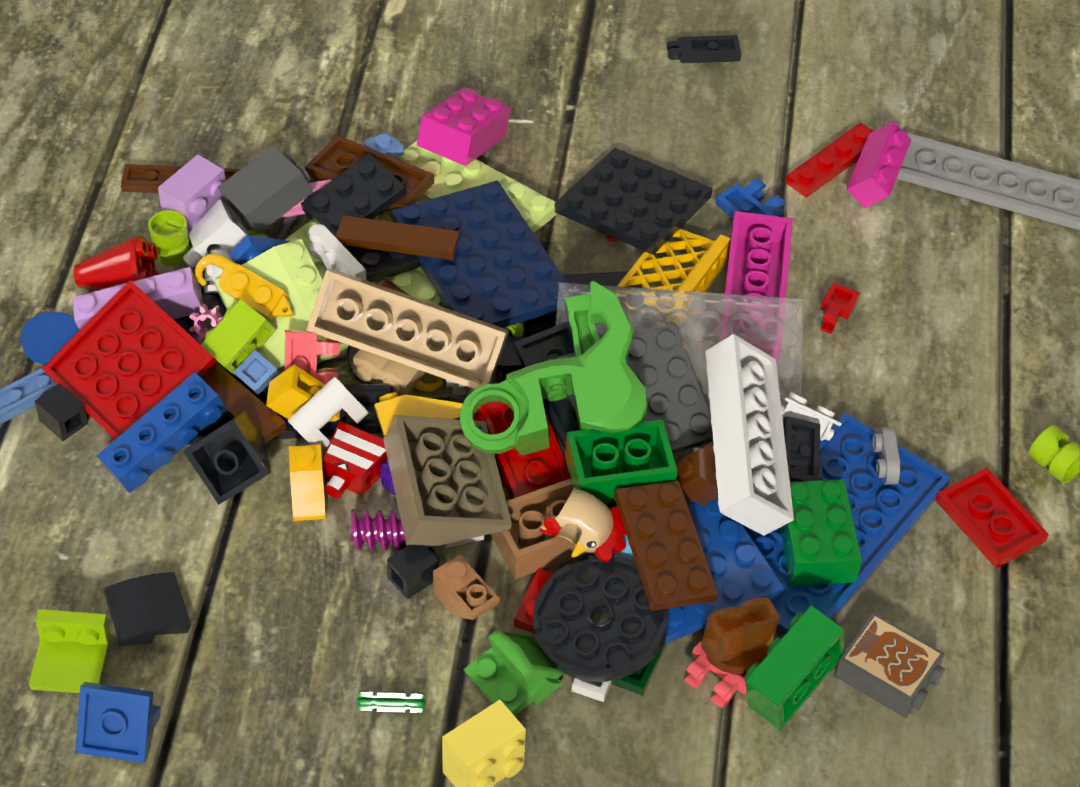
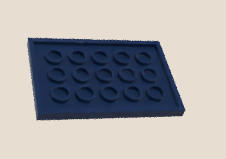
(499, 263)

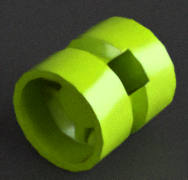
(170, 235)
(1055, 450)

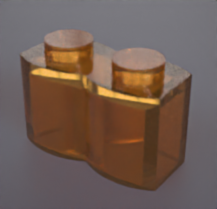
(740, 629)

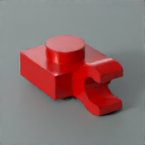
(837, 303)

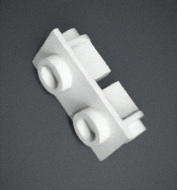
(795, 407)

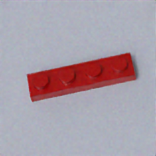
(829, 161)

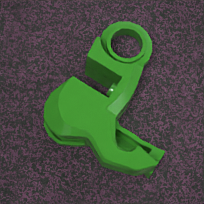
(601, 382)

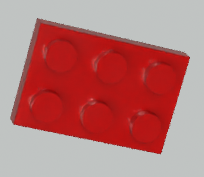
(991, 517)

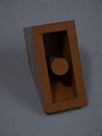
(698, 476)

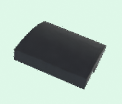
(147, 608)

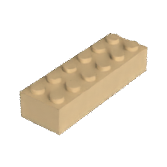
(407, 329)

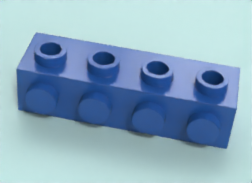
(162, 433)

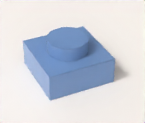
(386, 144)
(256, 372)

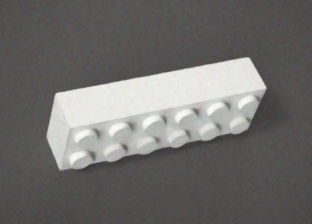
(748, 436)

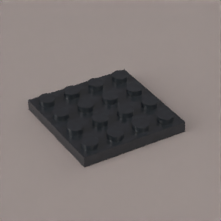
(633, 200)

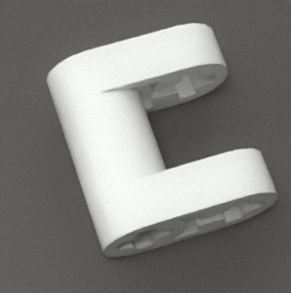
(323, 408)

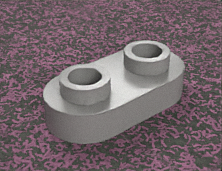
(888, 463)

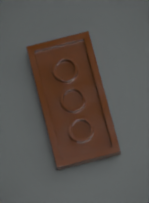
(344, 153)
(665, 545)

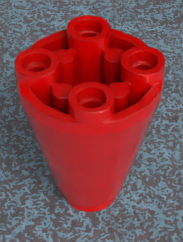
(117, 265)

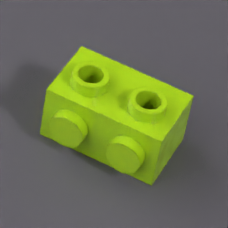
(237, 336)

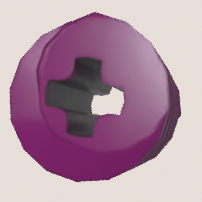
(376, 530)

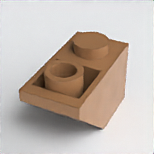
(462, 589)

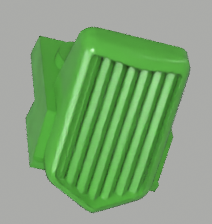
(514, 672)

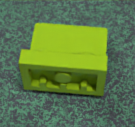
(69, 650)

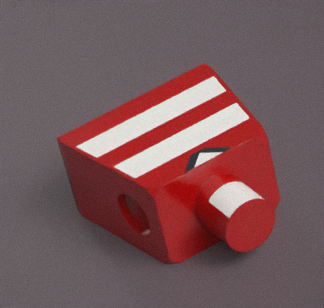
(352, 461)

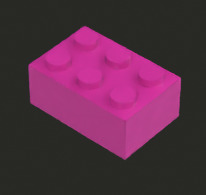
(463, 126)

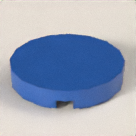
(47, 335)

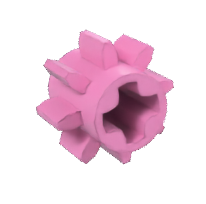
(200, 323)

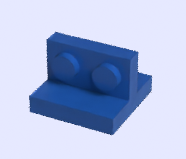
(115, 722)

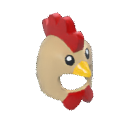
(588, 526)

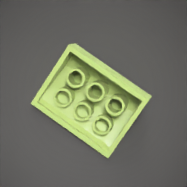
(294, 272)

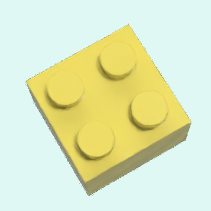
(484, 748)

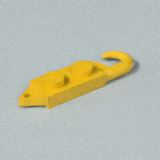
(247, 286)

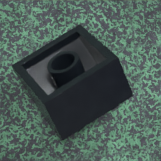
(230, 457)

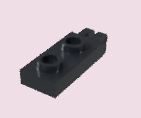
(705, 49)

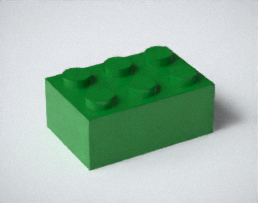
(623, 459)
(822, 537)
(794, 667)

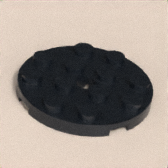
(602, 650)

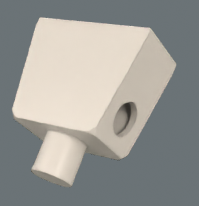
(217, 230)

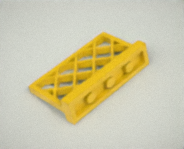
(694, 279)

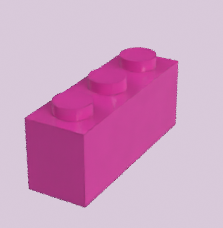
(879, 164)

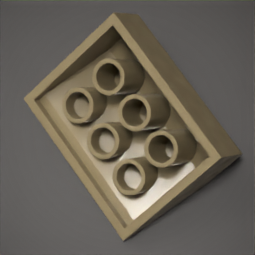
(443, 483)

